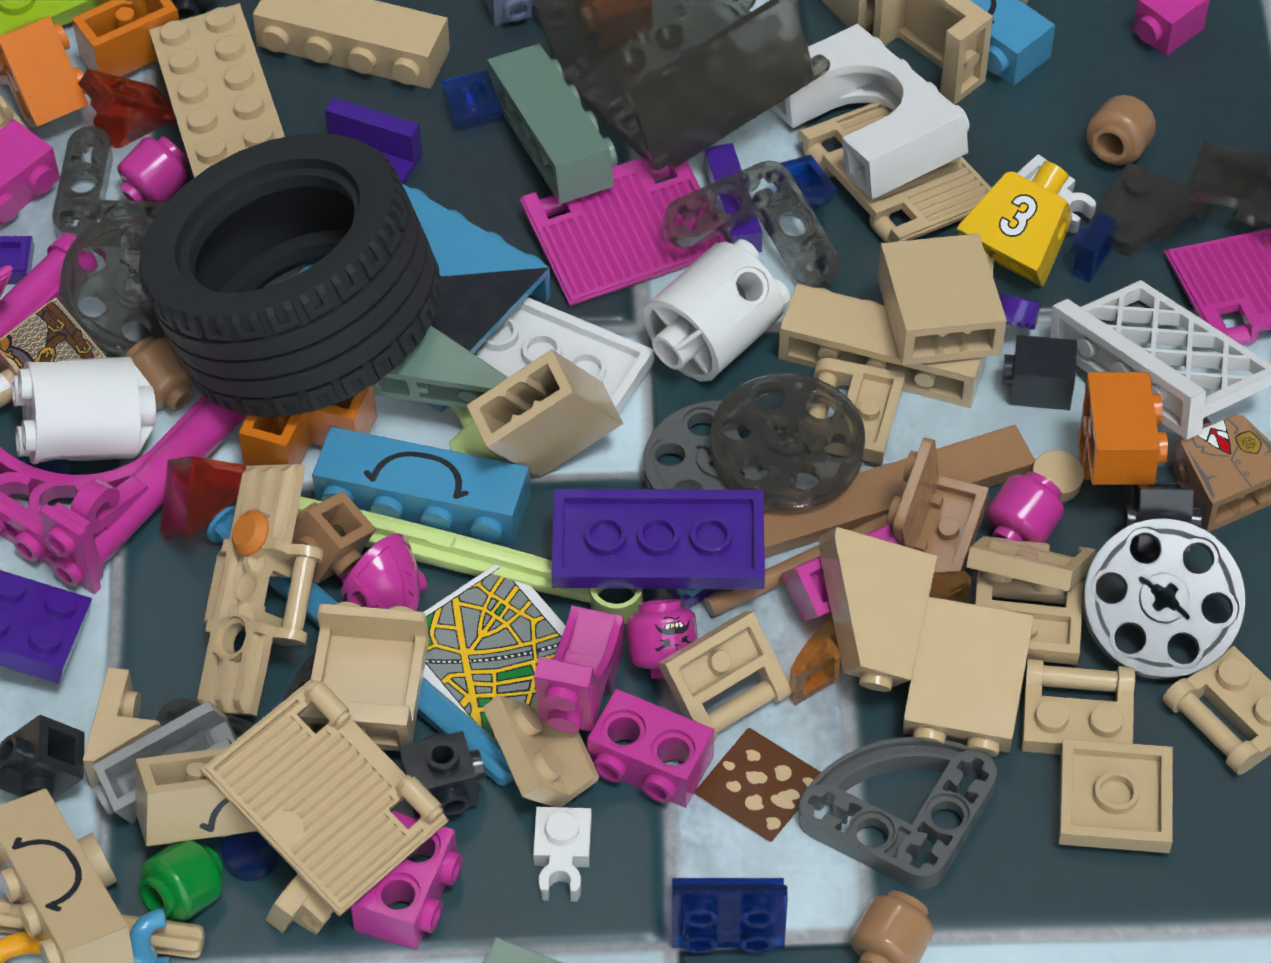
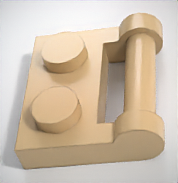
(875, 395)
(1054, 629)
(718, 663)
(1240, 695)
(1054, 718)

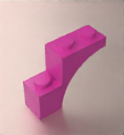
(581, 670)

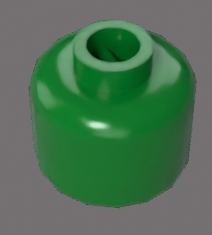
(181, 880)

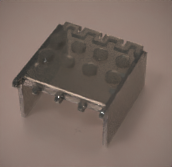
(678, 70)

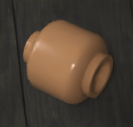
(1121, 130)
(163, 372)
(892, 930)

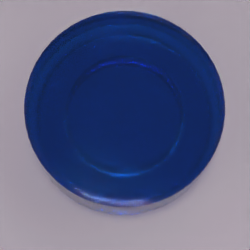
(249, 856)

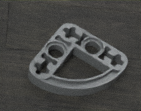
(904, 839)

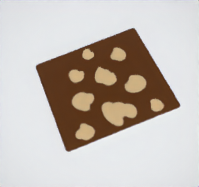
(758, 784)

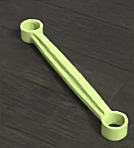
(476, 556)

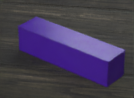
(719, 163)

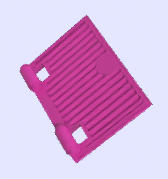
(615, 233)
(1228, 278)

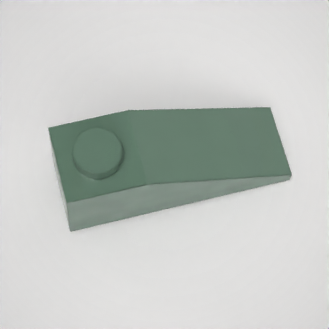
(439, 374)

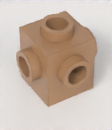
(338, 530)

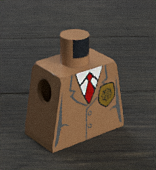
(1226, 470)

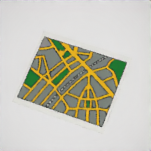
(489, 643)

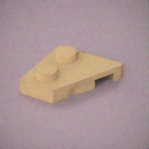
(1030, 562)

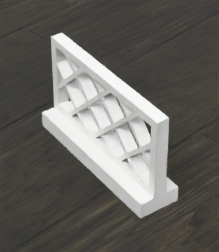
(1182, 392)

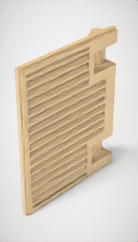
(929, 200)
(324, 796)

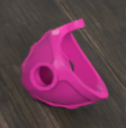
(385, 576)

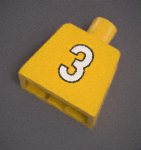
(1023, 222)

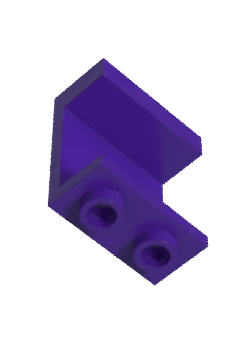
(389, 134)

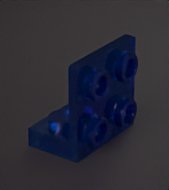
(729, 913)

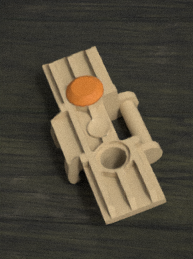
(256, 551)

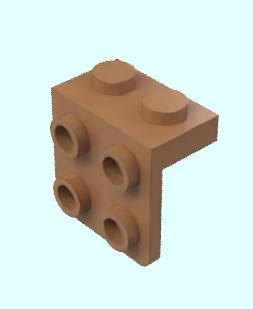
(937, 511)

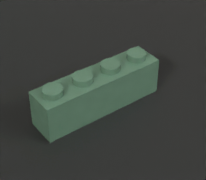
(552, 123)

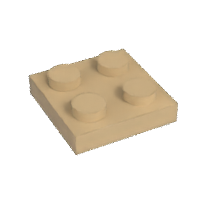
(1116, 795)

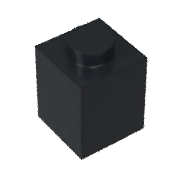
(1041, 372)

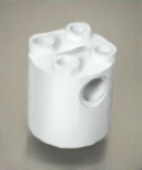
(714, 310)
(83, 409)

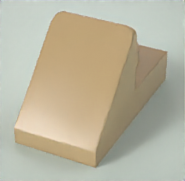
(115, 721)

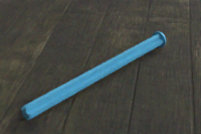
(433, 704)

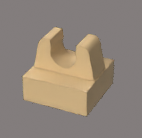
(300, 905)

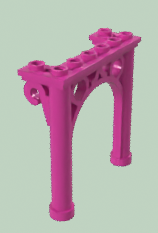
(105, 504)

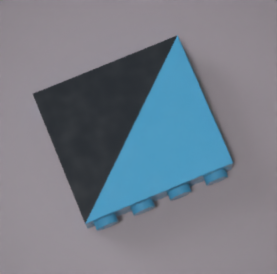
(479, 275)

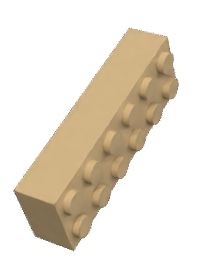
(215, 85)

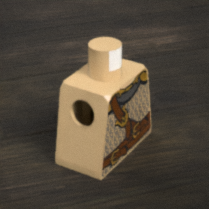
(42, 337)

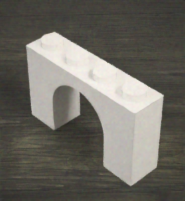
(902, 146)

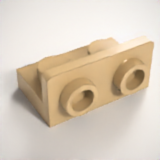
(544, 761)

